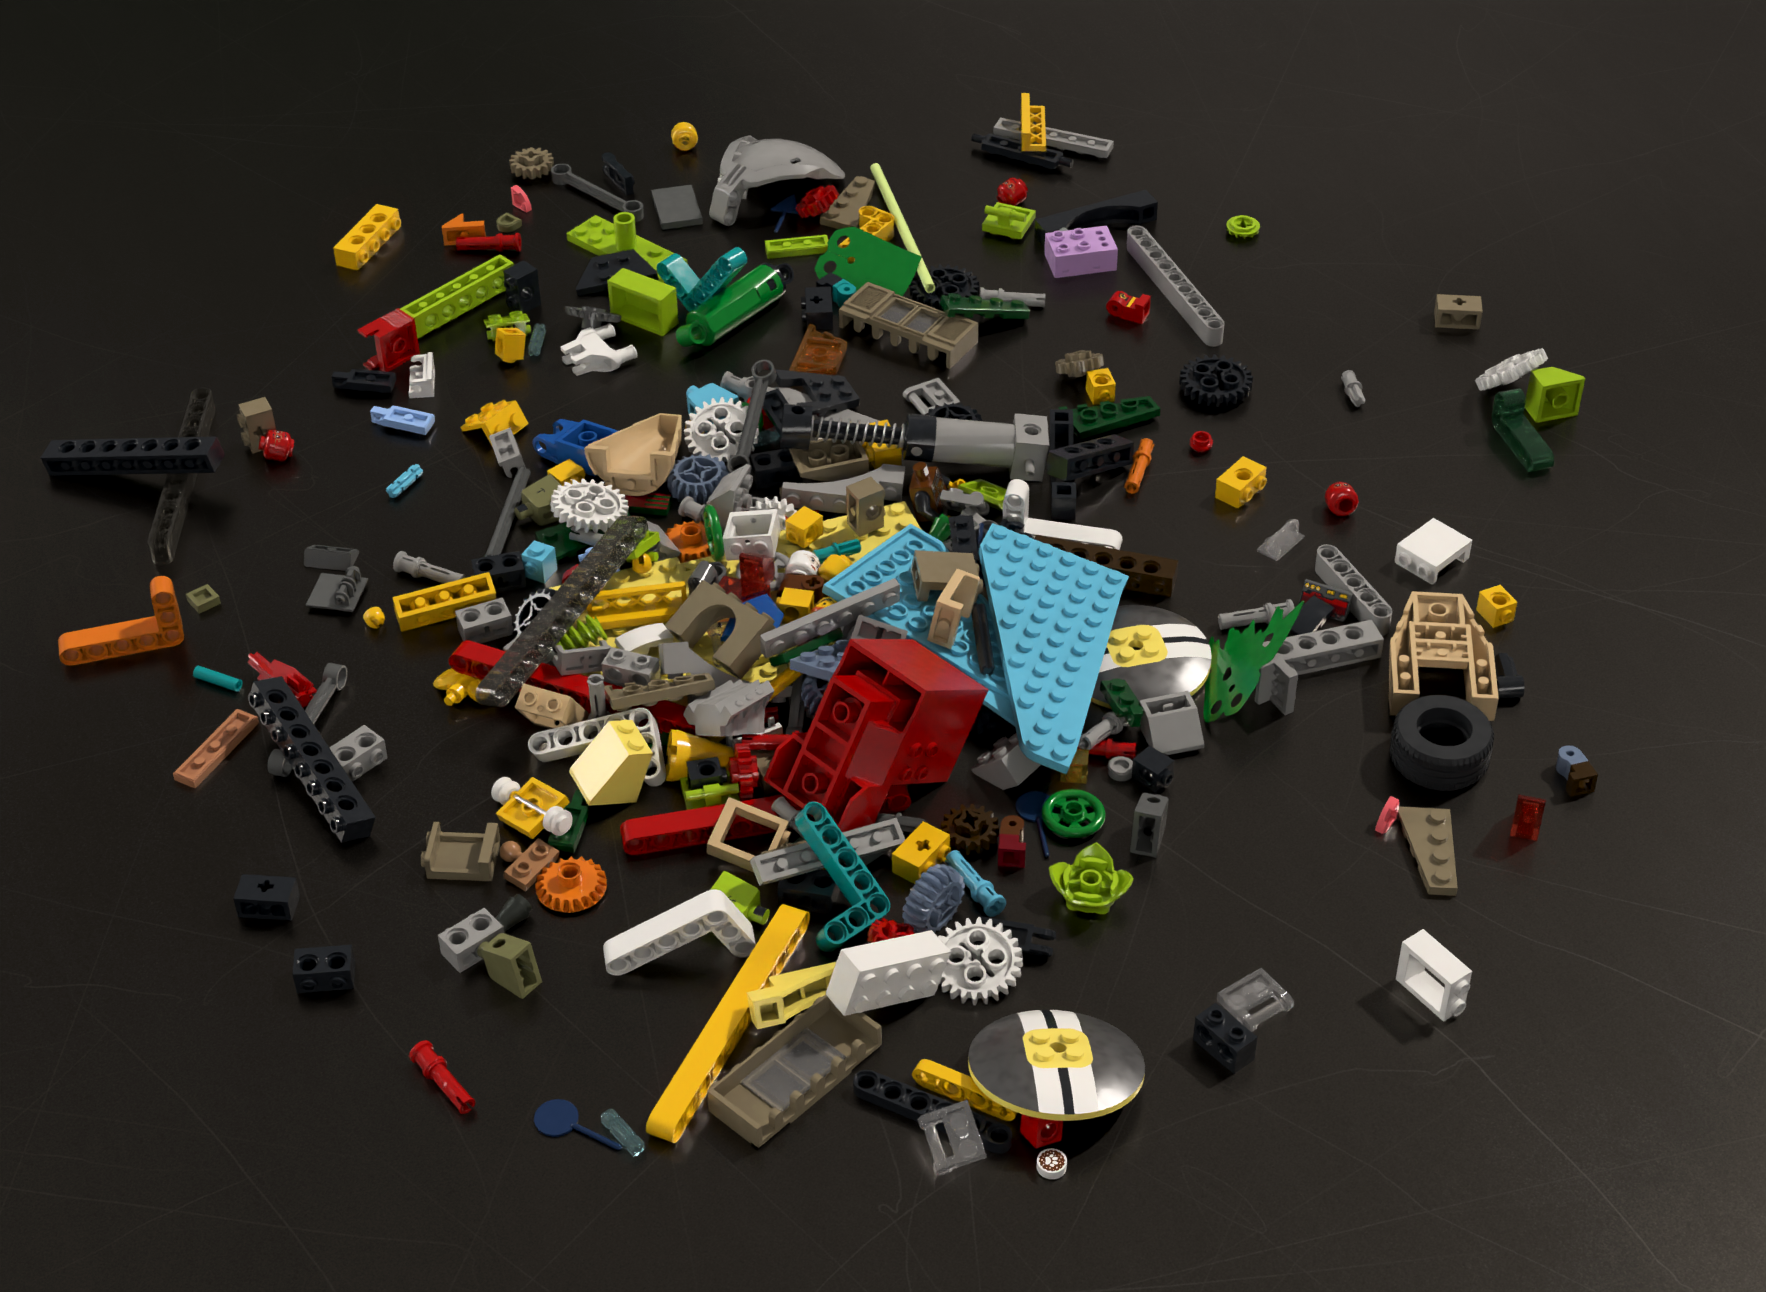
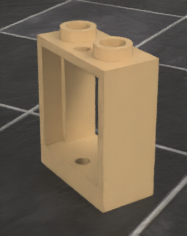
(547, 707)
(735, 856)

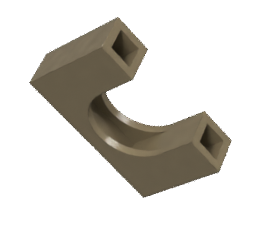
(709, 605)

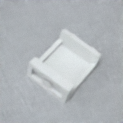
(1432, 549)

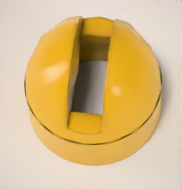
(644, 567)
(374, 617)

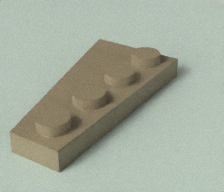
(845, 209)
(658, 690)
(1432, 846)

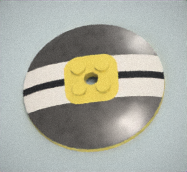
(1170, 657)
(1021, 1070)

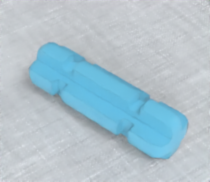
(404, 481)

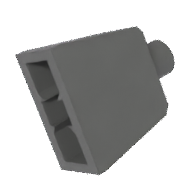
(1149, 814)

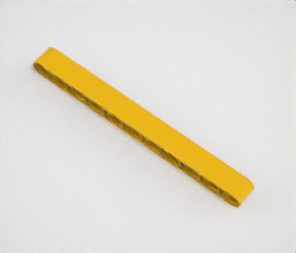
(726, 1025)

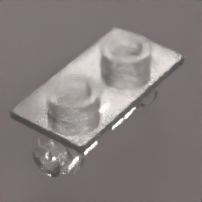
(1282, 540)

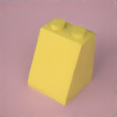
(613, 765)

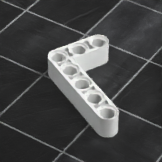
(1016, 509)
(581, 730)
(677, 927)

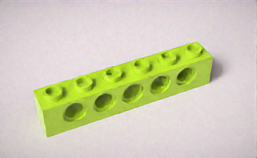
(458, 295)

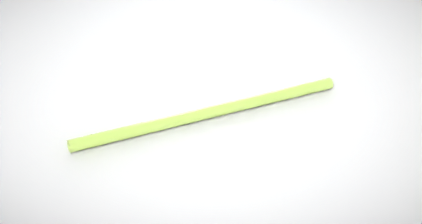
(901, 225)

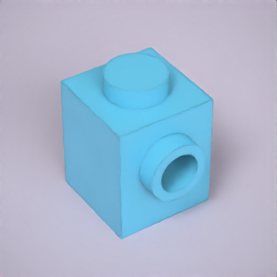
(539, 561)

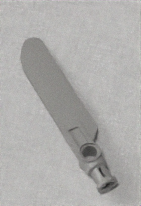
(744, 389)

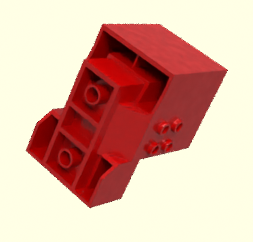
(882, 722)

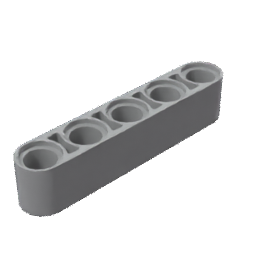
(1341, 574)

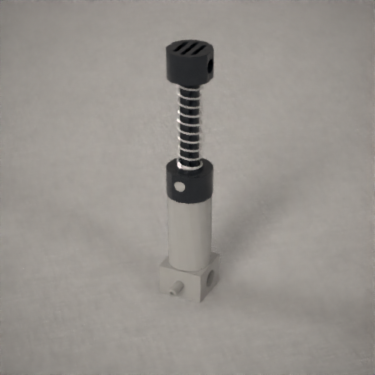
(930, 438)

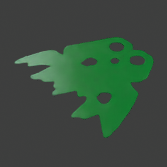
(1245, 657)

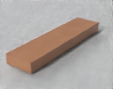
(216, 748)

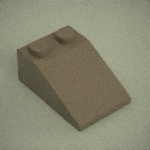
(831, 460)

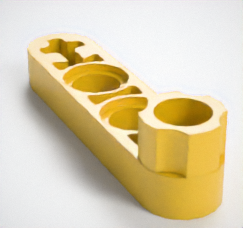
(939, 1079)

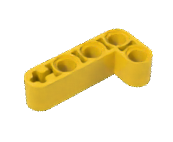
(873, 222)

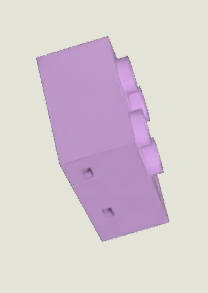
(1080, 251)

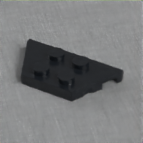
(605, 266)

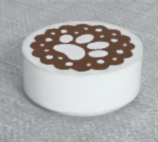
(1051, 1163)

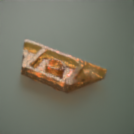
(819, 353)

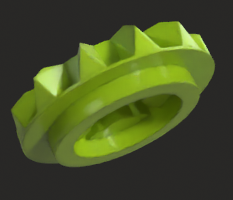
(1250, 226)

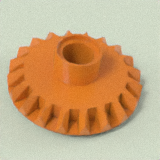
(689, 540)
(571, 885)

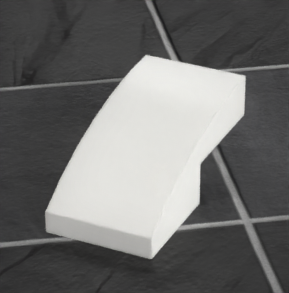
(644, 637)

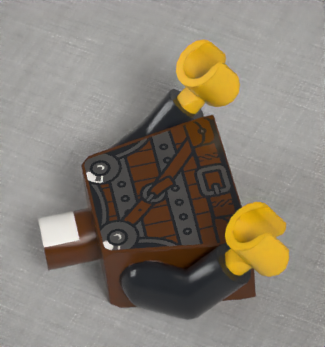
(926, 491)

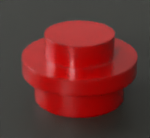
(1201, 441)

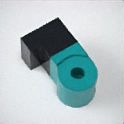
(840, 289)

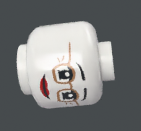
(803, 563)

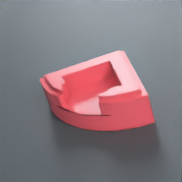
(520, 199)
(1388, 815)

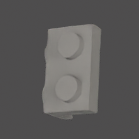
(1278, 685)

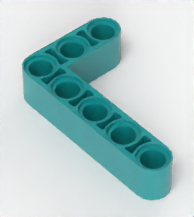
(695, 291)
(842, 876)

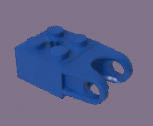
(571, 441)

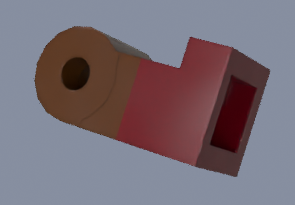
(1011, 846)

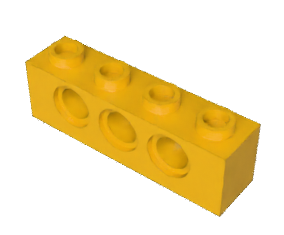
(367, 237)
(442, 601)

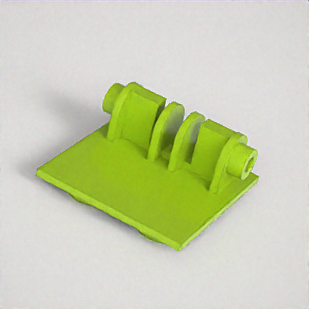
(496, 321)

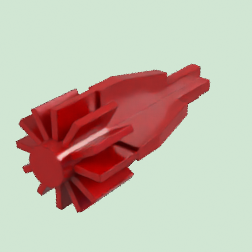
(299, 685)

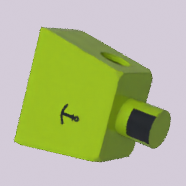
(743, 896)

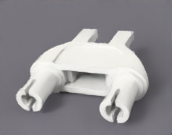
(593, 353)

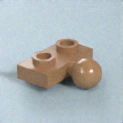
(528, 864)

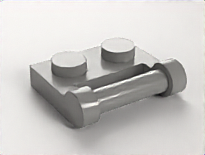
(933, 391)
(957, 501)

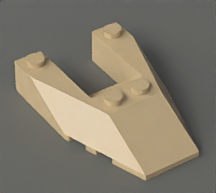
(1441, 633)

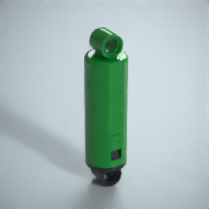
(735, 304)

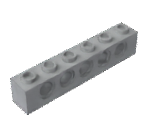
(1331, 647)

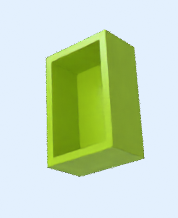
(643, 301)

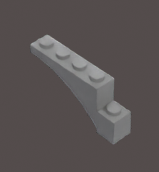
(832, 495)
(679, 659)

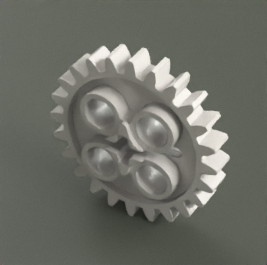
(1511, 369)
(708, 442)
(588, 505)
(995, 946)

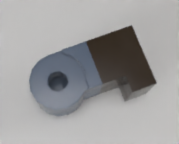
(1577, 770)

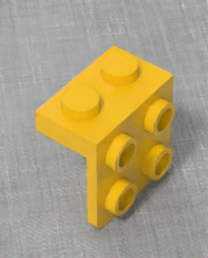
(497, 418)

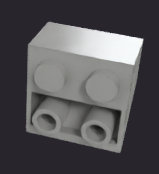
(732, 493)
(1171, 723)
(1005, 764)

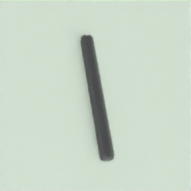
(508, 514)

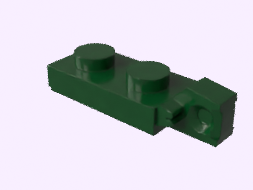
(1122, 700)
(580, 813)

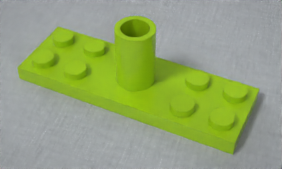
(607, 238)

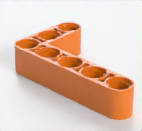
(130, 636)

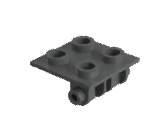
(338, 591)

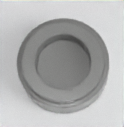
(1120, 768)

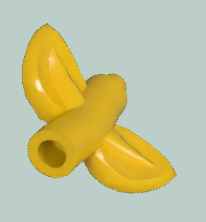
(457, 686)

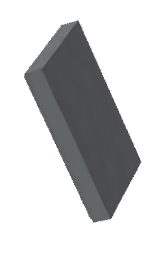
(676, 207)

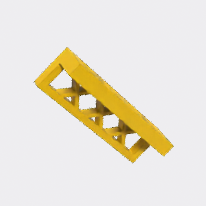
(1029, 128)
(637, 610)

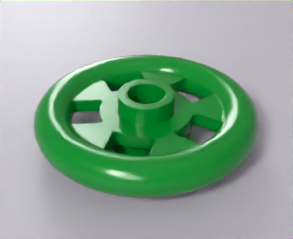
(713, 533)
(1073, 813)

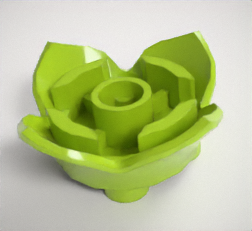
(1090, 881)

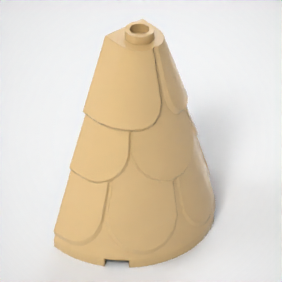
(637, 456)

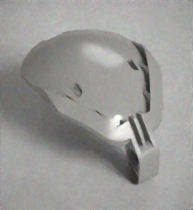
(760, 162)

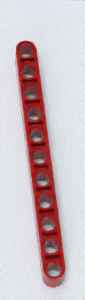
(478, 660)
(696, 825)

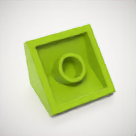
(992, 493)

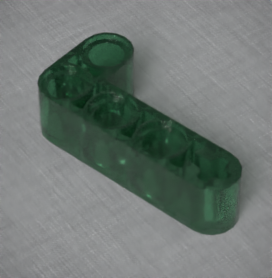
(1518, 432)

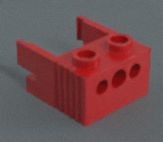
(394, 340)

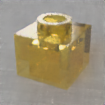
(1078, 769)

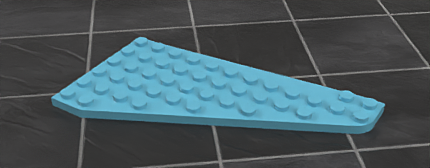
(894, 560)
(1051, 635)

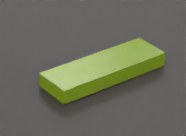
(796, 246)

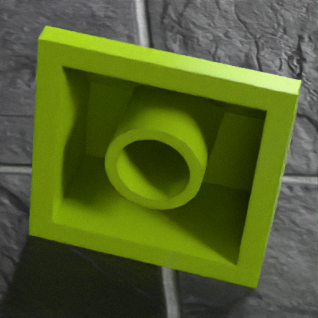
(1553, 394)

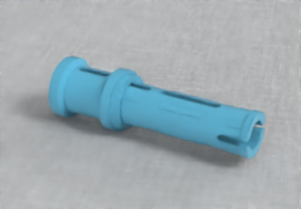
(981, 890)

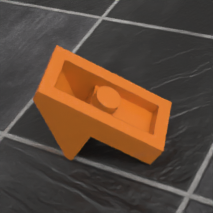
(459, 228)

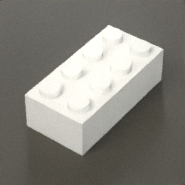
(887, 972)

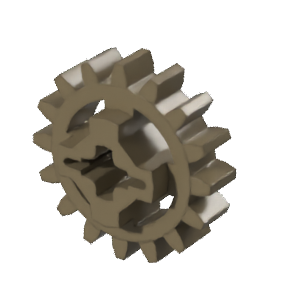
(531, 163)
(1078, 363)

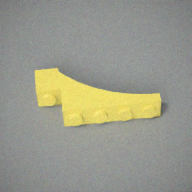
(788, 995)

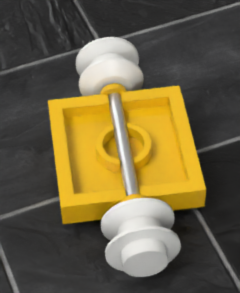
(532, 807)

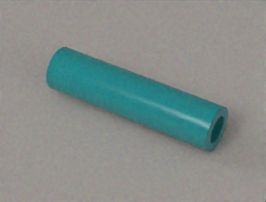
(217, 678)

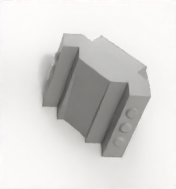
(730, 709)

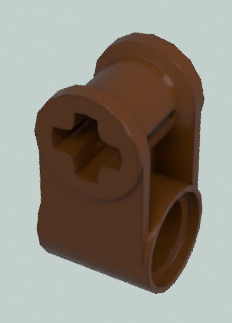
(803, 582)

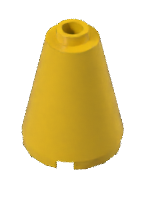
(689, 747)

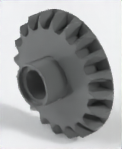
(592, 316)

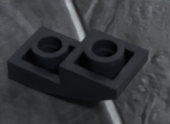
(1312, 615)

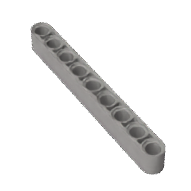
(1175, 286)

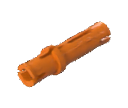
(1141, 460)

